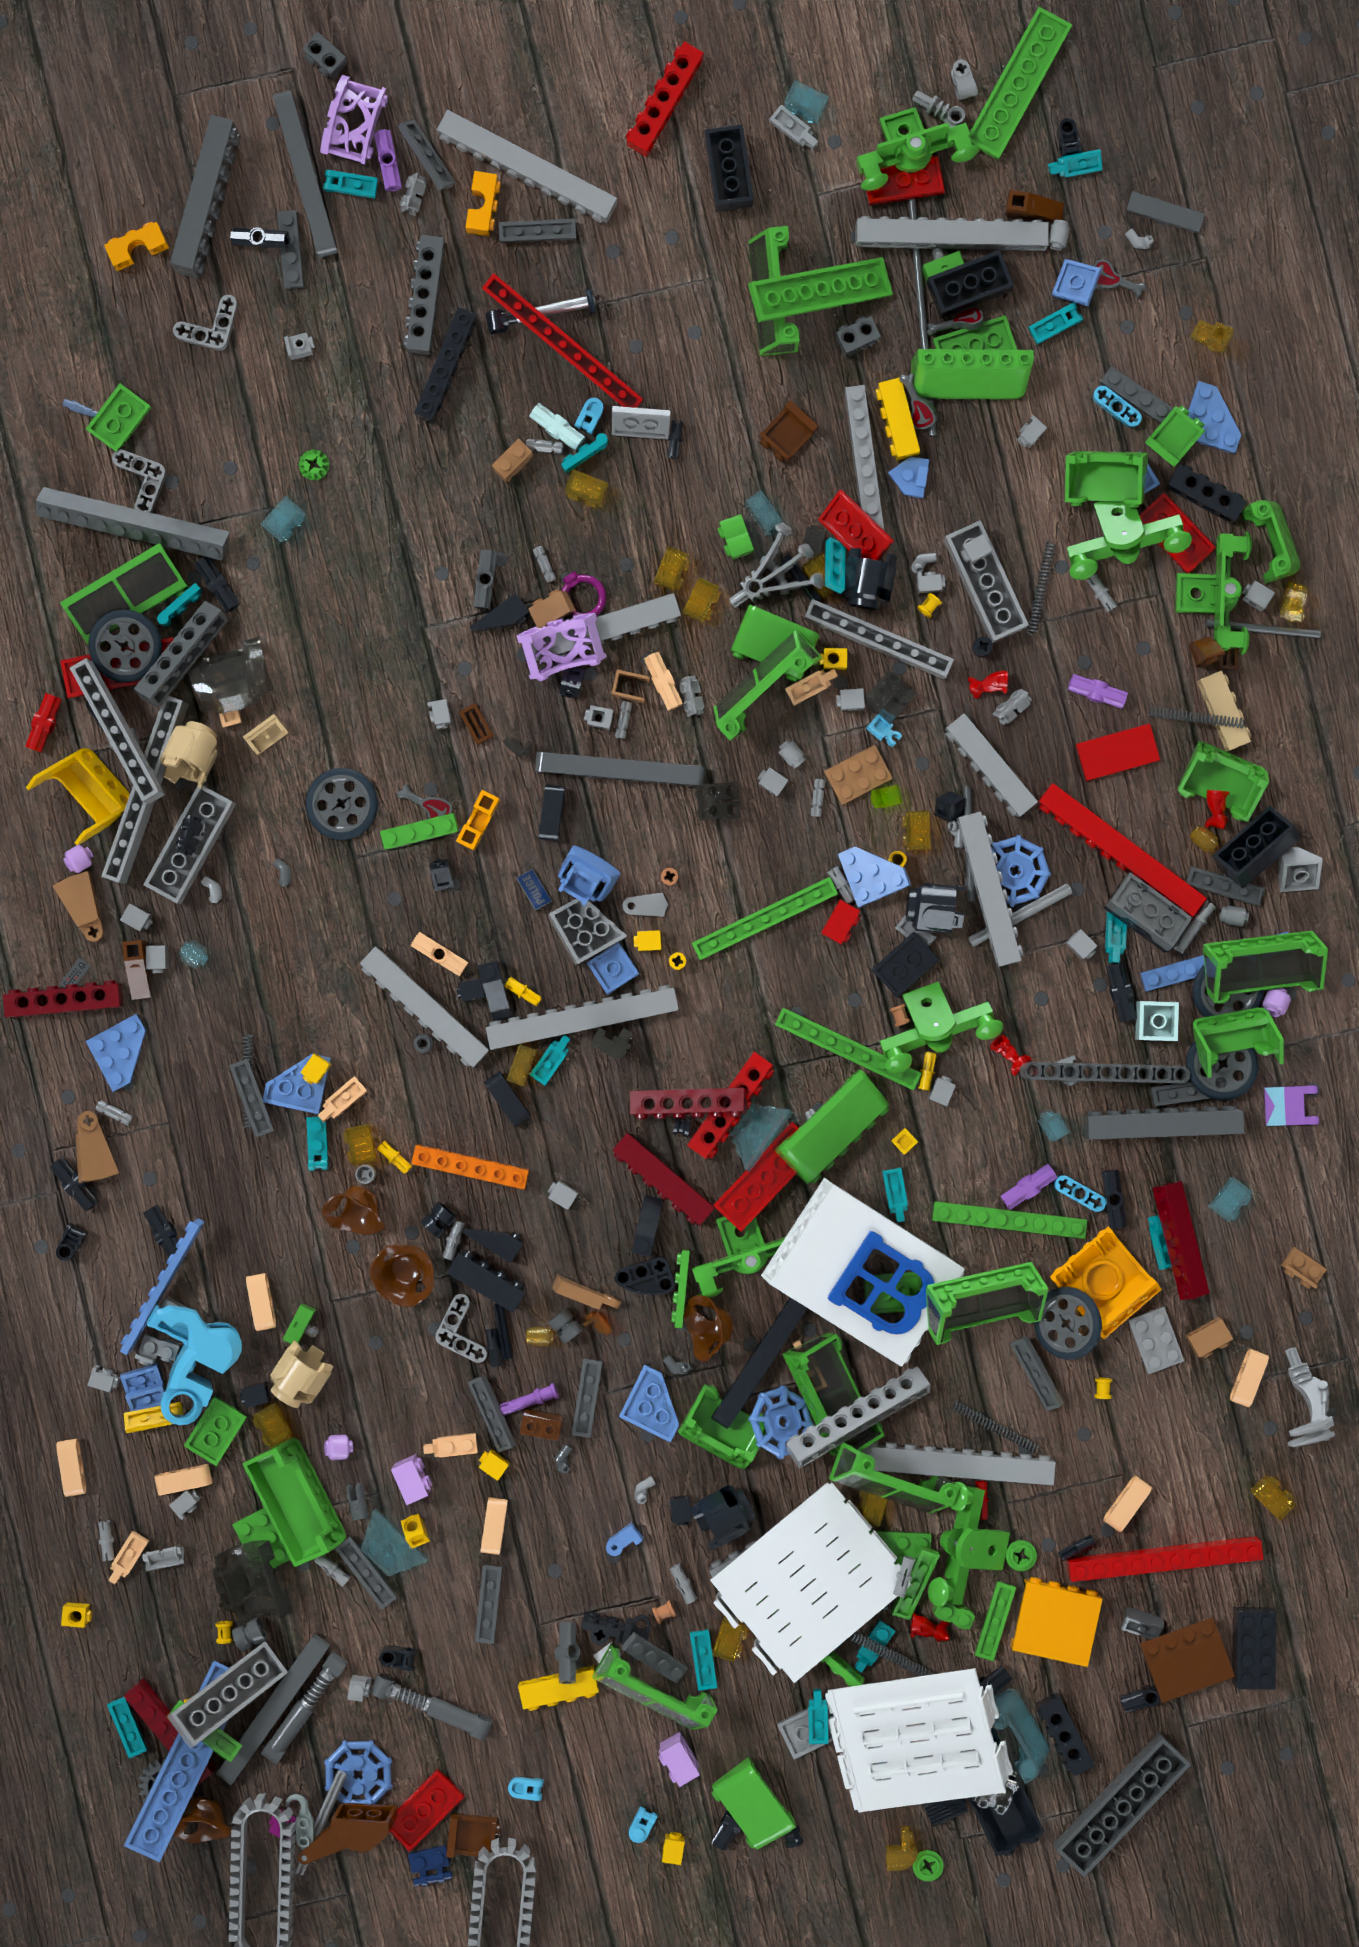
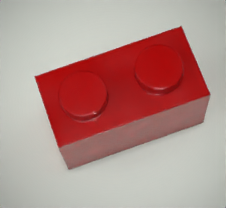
(840, 922)

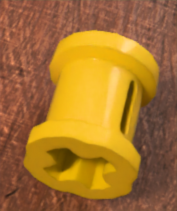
(929, 605)
(672, 964)
(1103, 1388)
(224, 1632)

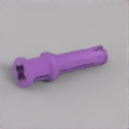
(538, 1397)

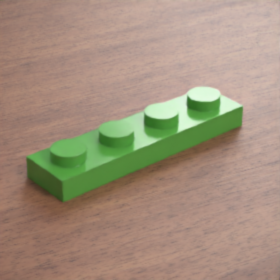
(419, 831)
(681, 1280)
(921, 1572)
(995, 1620)
(219, 1741)

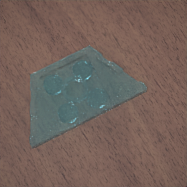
(757, 1131)
(389, 1547)

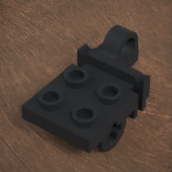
(613, 1627)

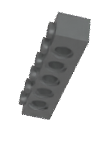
(436, 247)
(181, 654)

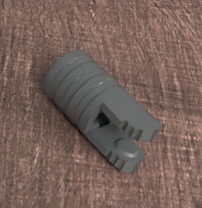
(357, 1505)

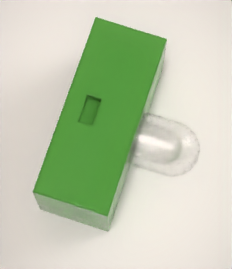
(941, 262)
(301, 1325)

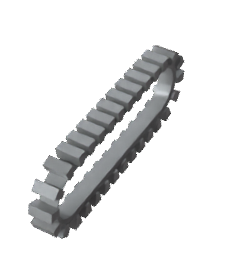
(238, 1867)
(527, 1893)

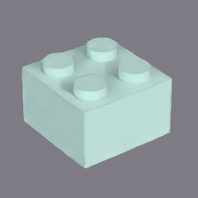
(1157, 1020)

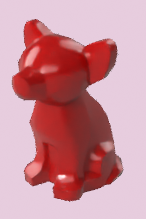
(994, 682)
(1217, 804)
(1003, 1046)
(924, 1627)

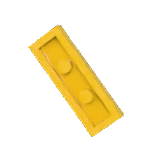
(149, 1418)

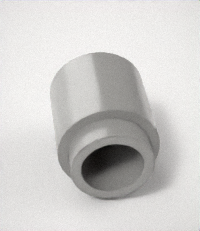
(1058, 235)
(791, 753)
(1234, 915)

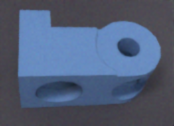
(622, 1539)

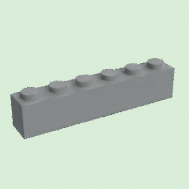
(990, 765)

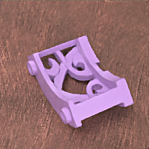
(347, 91)
(536, 635)

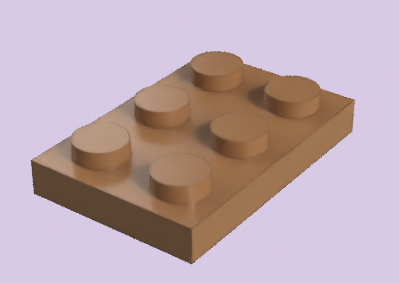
(858, 775)

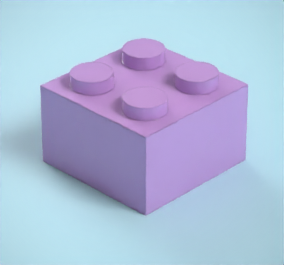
(412, 1479)
(679, 1759)

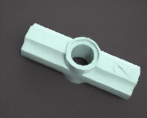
(557, 426)

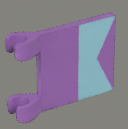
(1286, 1105)

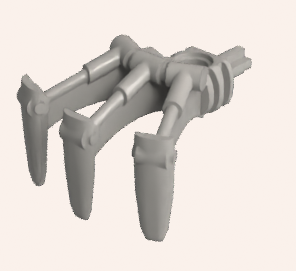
(777, 572)
(1317, 1399)

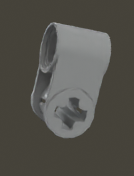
(963, 83)

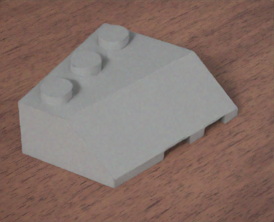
(584, 930)

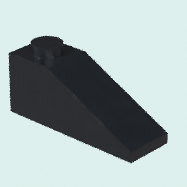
(505, 615)
(495, 990)
(647, 1225)
(499, 1242)

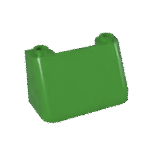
(1105, 477)
(1271, 514)
(763, 633)
(1222, 771)
(734, 1444)
(753, 1805)

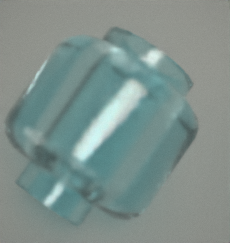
(193, 954)

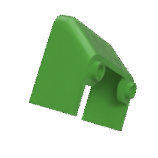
(1237, 1032)

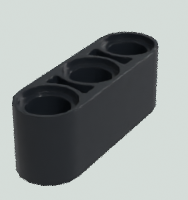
(551, 812)
(507, 1099)

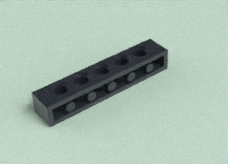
(445, 365)

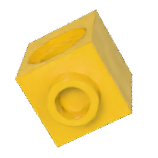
(841, 653)
(648, 940)
(315, 1069)
(493, 1464)
(418, 1536)
(68, 1617)
(673, 1848)

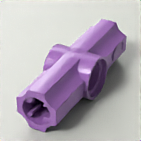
(389, 171)
(1097, 691)
(1028, 1186)

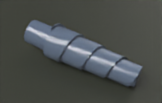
(79, 408)

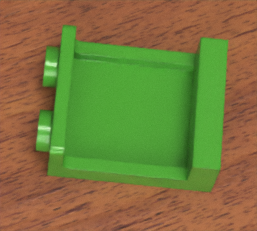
(1175, 435)

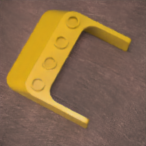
(91, 786)

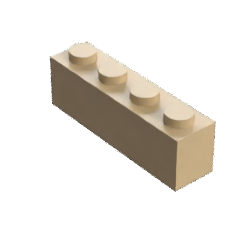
(1222, 702)

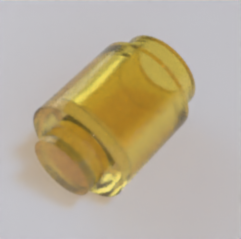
(1203, 839)
(539, 1336)

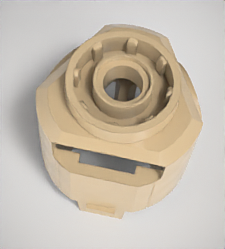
(190, 753)
(299, 1375)

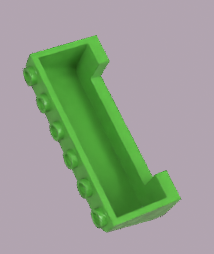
(971, 373)
(833, 1127)
(295, 1501)

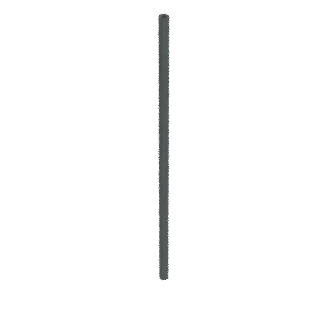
(920, 297)

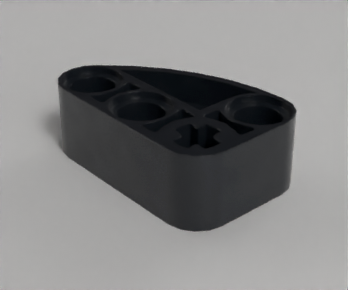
(649, 1283)

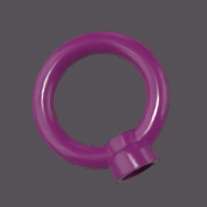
(573, 579)

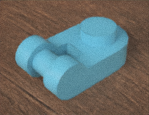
(592, 408)
(518, 1788)
(639, 1831)

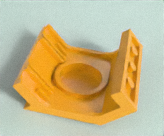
(1110, 1278)

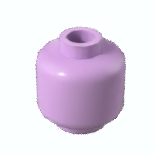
(78, 858)
(1277, 1002)
(338, 1447)

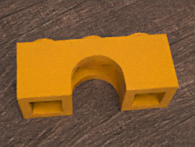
(480, 220)
(121, 248)
(478, 821)

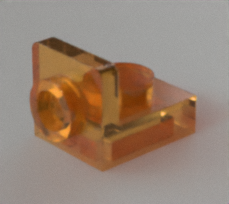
(601, 1323)

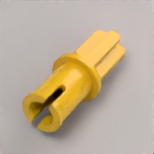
(523, 991)
(927, 1071)
(394, 1157)

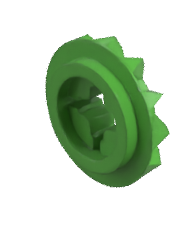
(315, 473)
(1025, 1563)
(925, 1873)

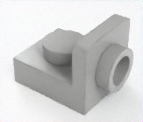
(148, 1350)

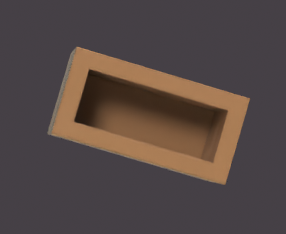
(512, 460)
(552, 608)
(1209, 1337)

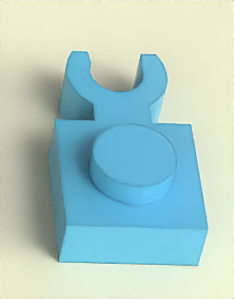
(881, 728)

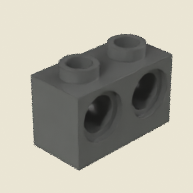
(327, 54)
(860, 340)

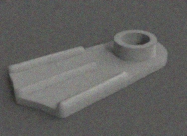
(647, 905)

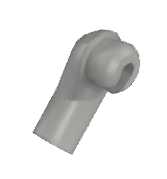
(1139, 242)
(921, 560)
(954, 829)
(214, 889)
(641, 1489)

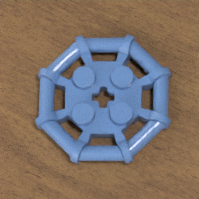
(1026, 869)
(772, 1416)
(360, 1762)

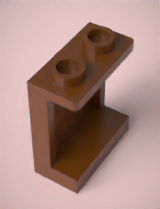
(788, 432)
(541, 1424)
(470, 1834)

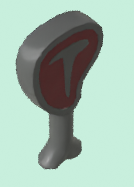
(1110, 279)
(969, 318)
(923, 412)
(433, 806)

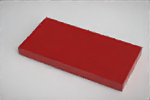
(904, 186)
(855, 527)
(1200, 546)
(1117, 752)
(425, 1809)

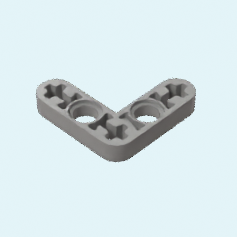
(216, 331)
(150, 478)
(452, 1330)

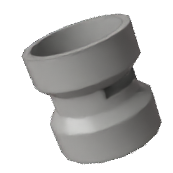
(365, 1176)

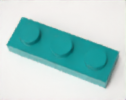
(835, 565)
(703, 1659)
(127, 1727)

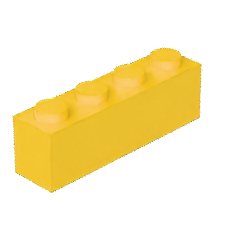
(898, 419)
(549, 1690)

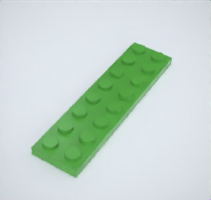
(1019, 82)
(820, 289)

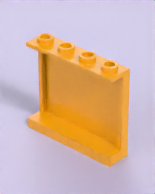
(1057, 1621)

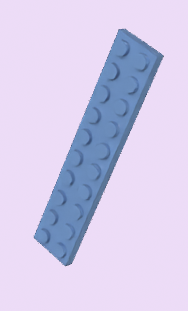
(171, 1790)

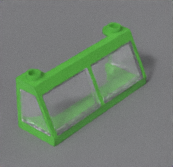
(615, 1673)

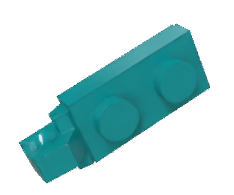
(1077, 164)
(1115, 938)
(550, 1060)
(895, 1192)
(1159, 1242)
(880, 1633)
(818, 1718)

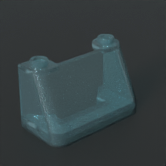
(1034, 1746)

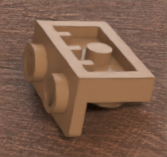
(1303, 1267)

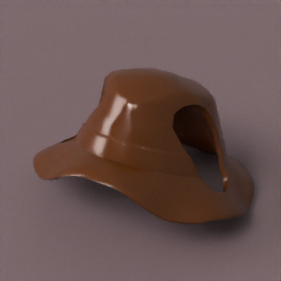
(359, 1213)
(399, 1276)
(704, 1331)
(209, 1819)

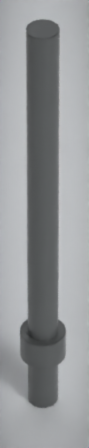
(1270, 629)
(969, 880)

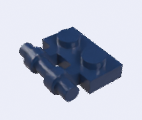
(430, 1859)

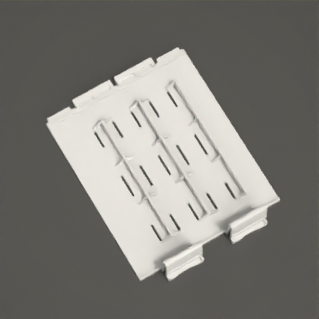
(784, 1593)
(901, 1767)

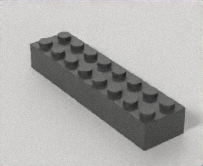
(205, 197)
(1163, 1124)
(1121, 1804)

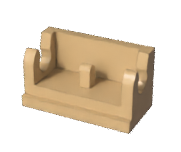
(265, 734)

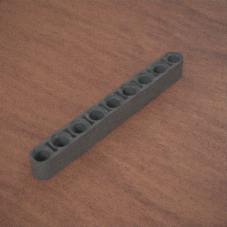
(305, 173)
(620, 769)
(1114, 1072)
(274, 1707)

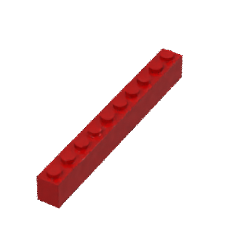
(561, 342)
(1119, 848)
(1164, 1559)

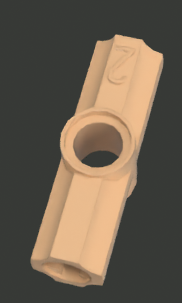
(663, 681)
(450, 961)

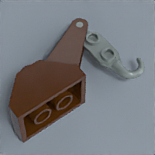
(351, 1827)

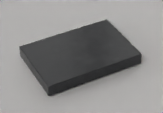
(905, 964)

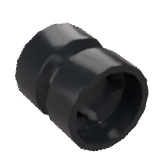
(438, 1219)

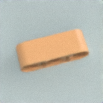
(261, 1302)
(1249, 1377)
(71, 1467)
(183, 1479)
(1127, 1503)
(494, 1526)

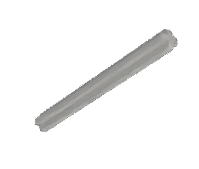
(1027, 911)
(325, 1811)

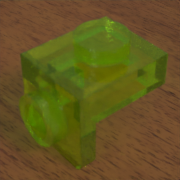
(886, 797)

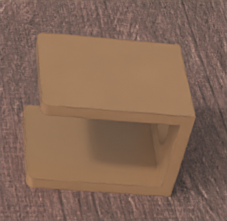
(628, 675)

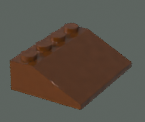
(1187, 1660)

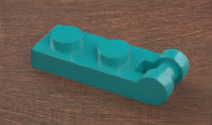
(351, 184)
(1055, 323)
(585, 452)
(179, 605)
(317, 1143)

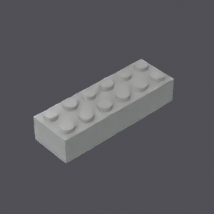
(987, 586)
(176, 871)
(227, 1694)

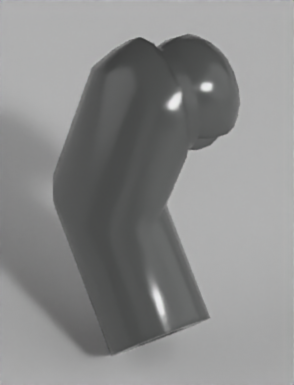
(285, 872)
(677, 1367)
(561, 1459)

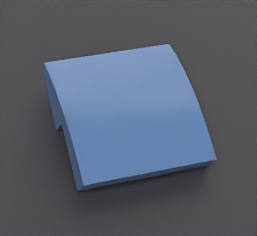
(143, 1387)

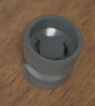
(565, 1325)
(252, 1633)

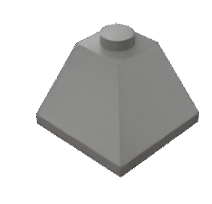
(1299, 870)

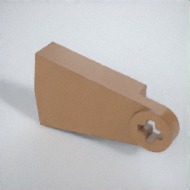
(81, 902)
(93, 1153)
(583, 1294)

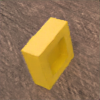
(904, 1141)

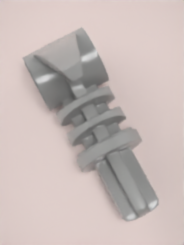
(939, 109)

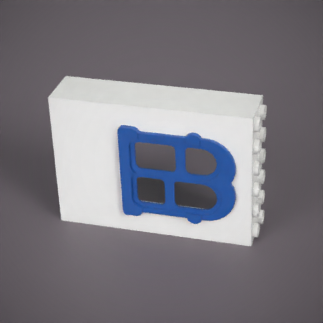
(829, 1251)

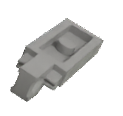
(793, 127)

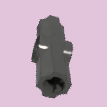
(484, 591)
(567, 1653)

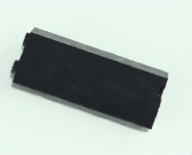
(1016, 1826)

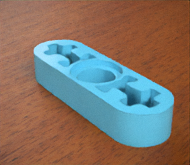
(1131, 410)
(1069, 1181)

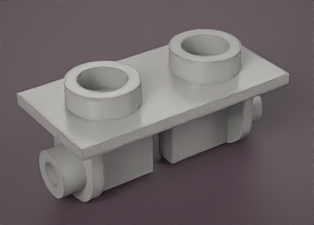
(410, 201)
(689, 687)
(1018, 700)
(163, 1559)

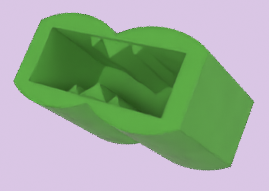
(736, 537)
(958, 1614)

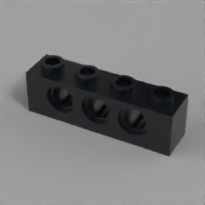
(1178, 485)
(1081, 1760)

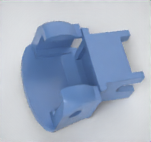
(586, 875)

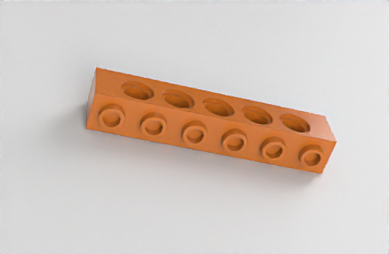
(470, 1166)

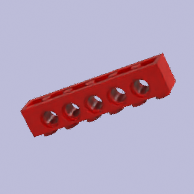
(685, 54)
(698, 1141)

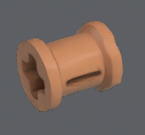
(672, 871)
(900, 1015)
(664, 1612)

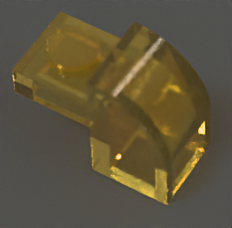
(1214, 336)
(1293, 602)
(904, 1855)

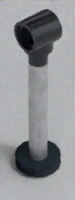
(499, 320)

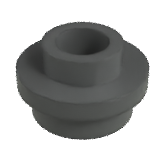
(418, 1039)

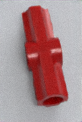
(43, 722)

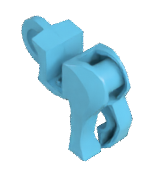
(210, 1344)

